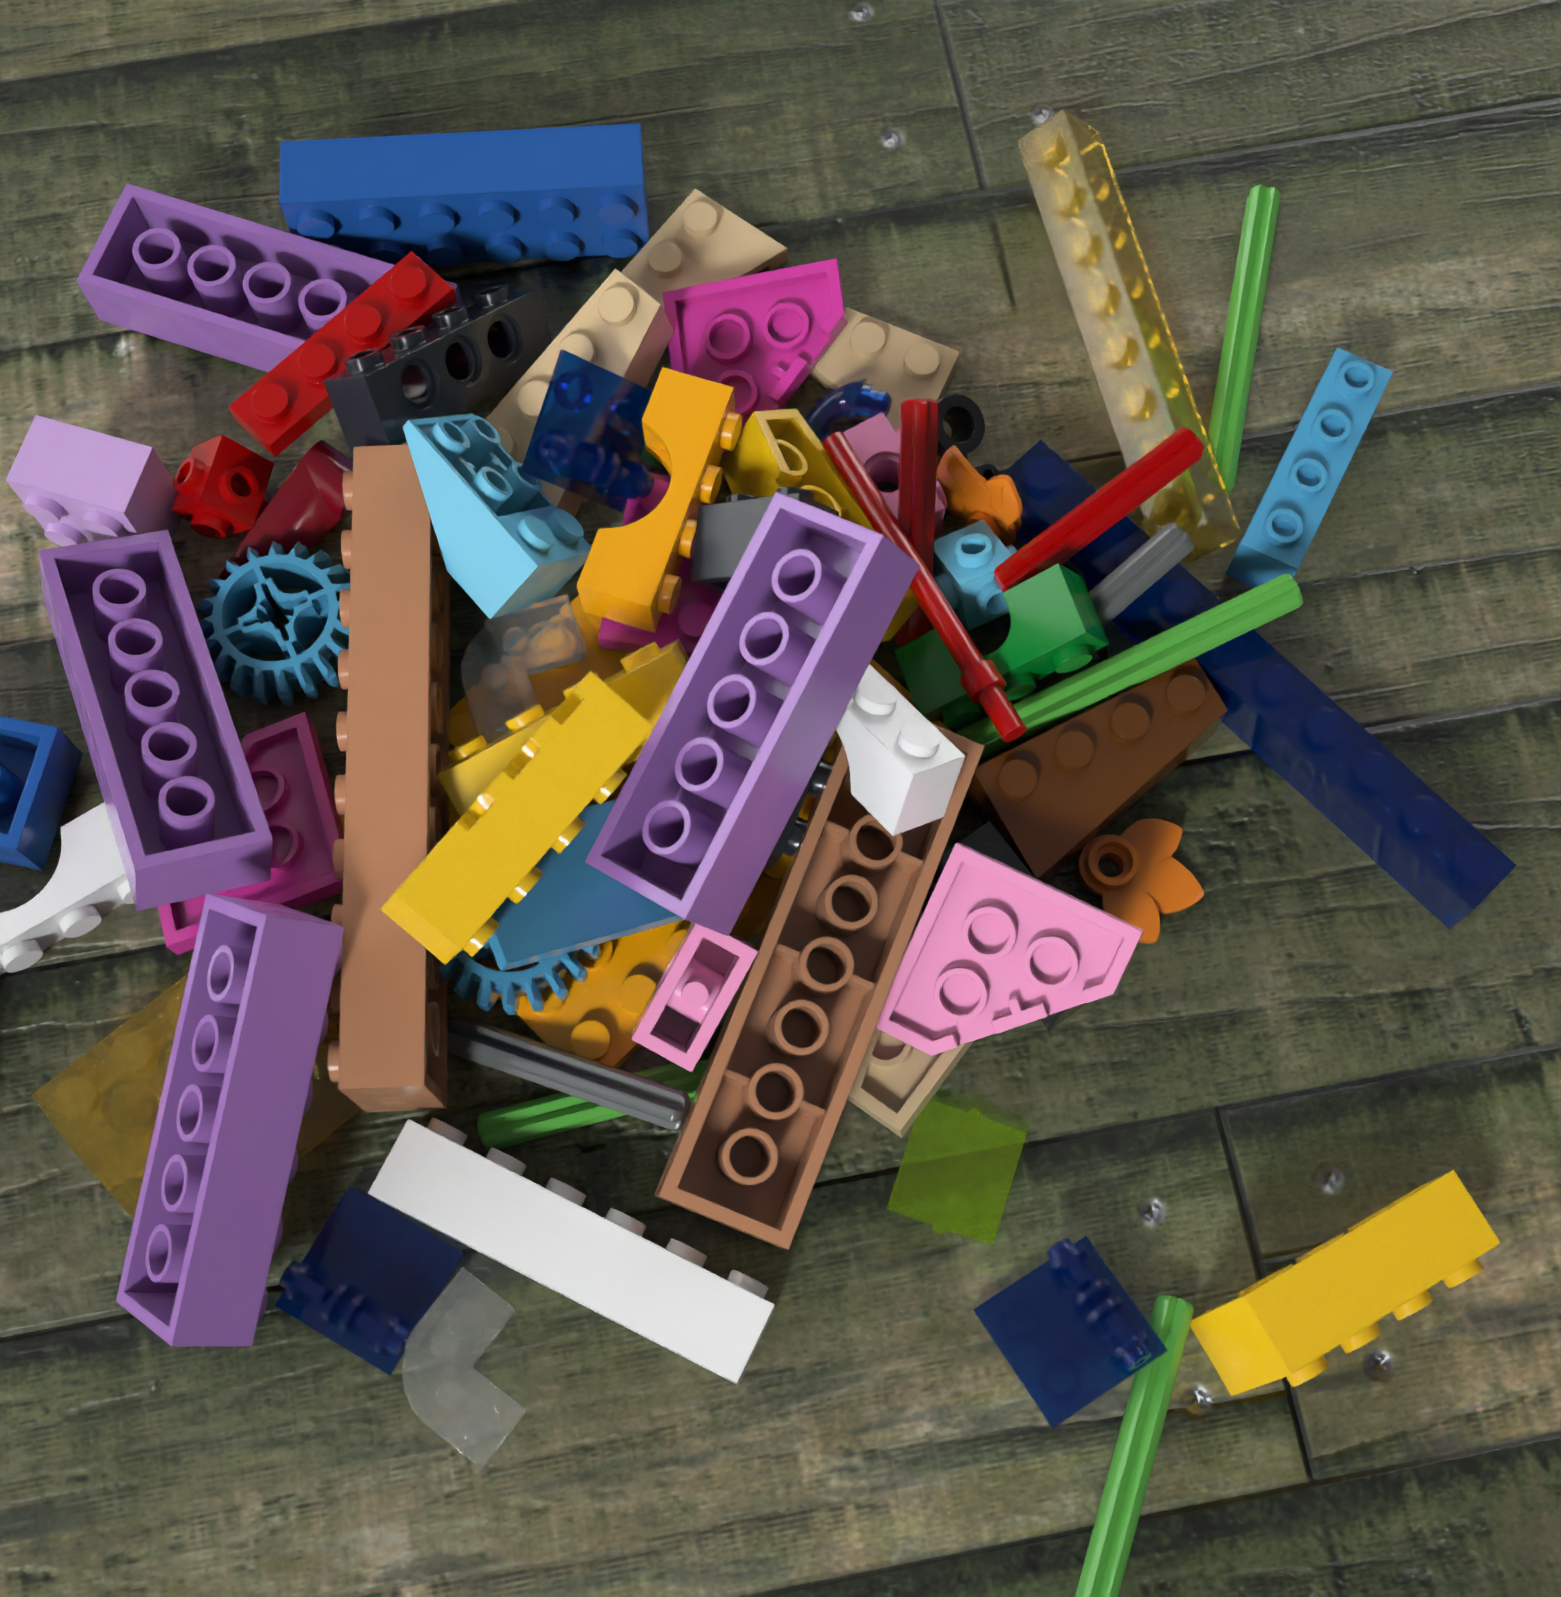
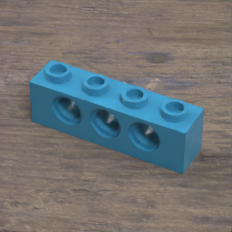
(1310, 470)

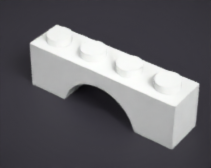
(896, 757)
(82, 889)

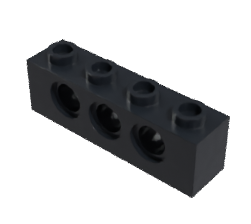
(439, 367)

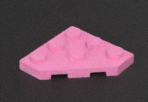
(1000, 955)

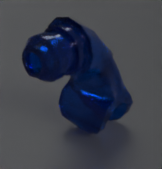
(849, 400)

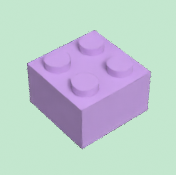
(91, 484)

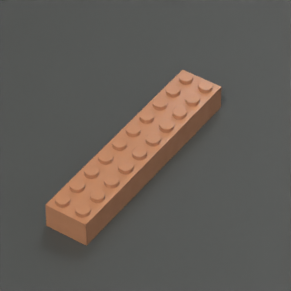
(392, 801)

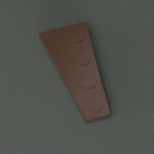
(1092, 769)

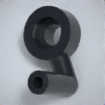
(966, 427)

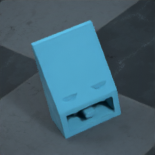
(490, 518)

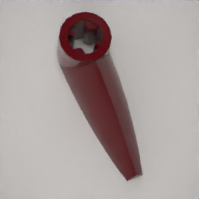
(303, 507)

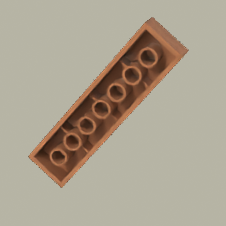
(806, 1011)

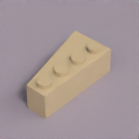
(614, 329)

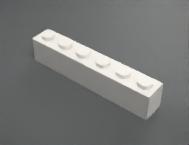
(573, 1249)

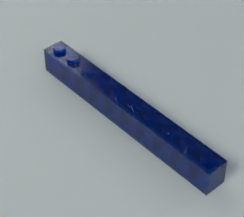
(1287, 717)

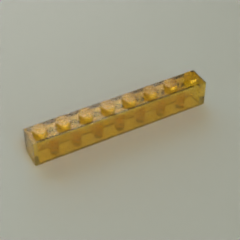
(1123, 323)

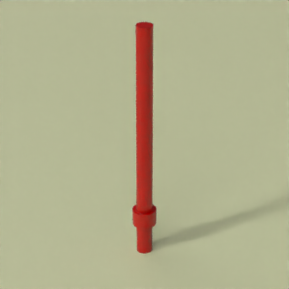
(979, 676)

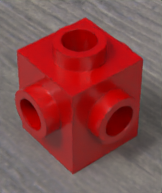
(221, 488)

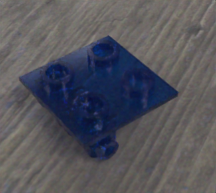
(591, 434)
(368, 1279)
(1069, 1330)

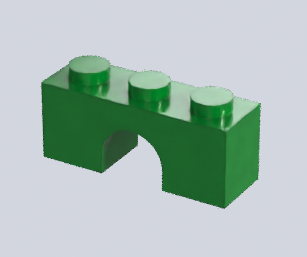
(1049, 632)

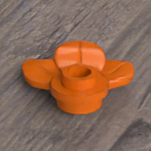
(977, 499)
(1149, 876)

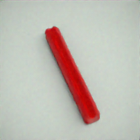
(918, 493)
(1102, 509)

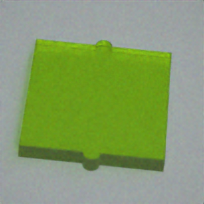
(957, 1172)

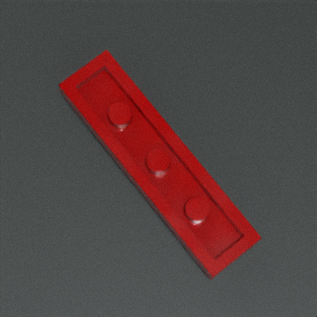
(294, 391)

